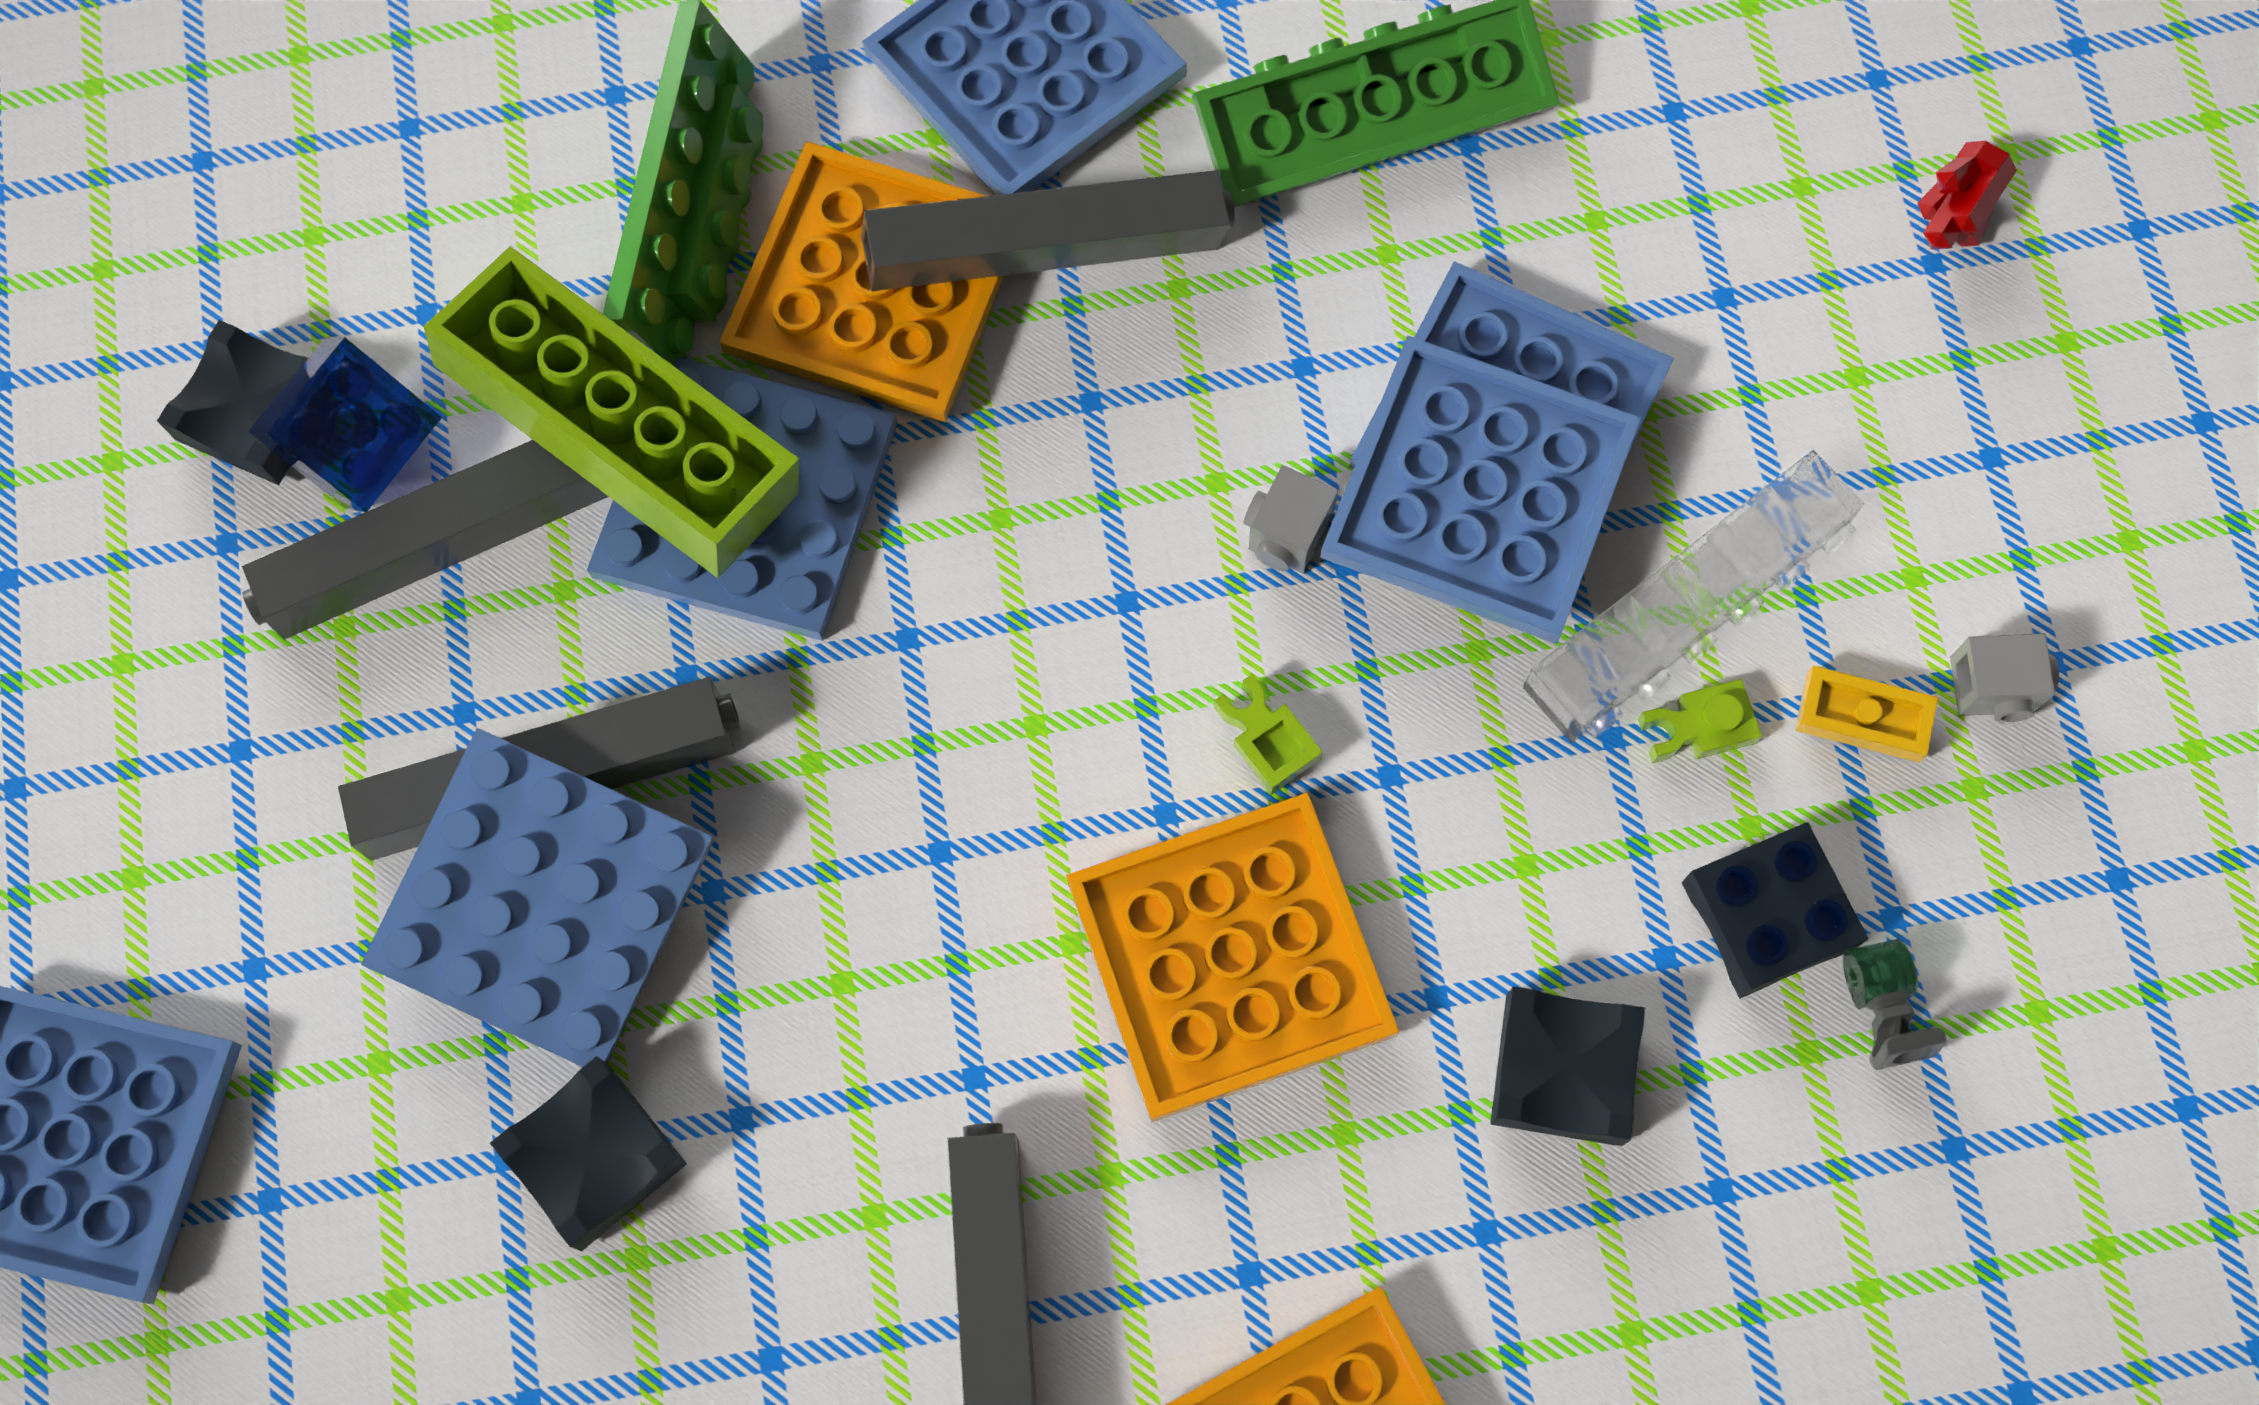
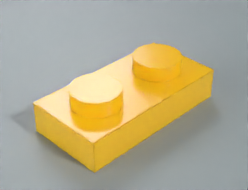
(1866, 714)

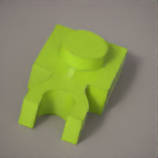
(1709, 719)
(1271, 742)

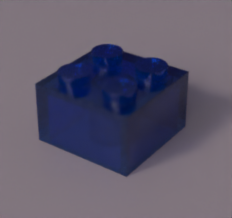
(345, 424)

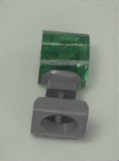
(1883, 980)

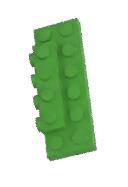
(1375, 97)
(687, 189)

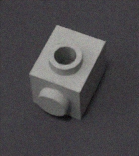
(1290, 520)
(2004, 676)

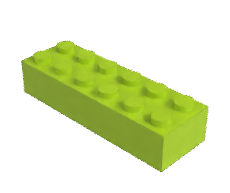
(613, 411)

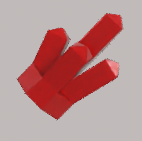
(1966, 195)

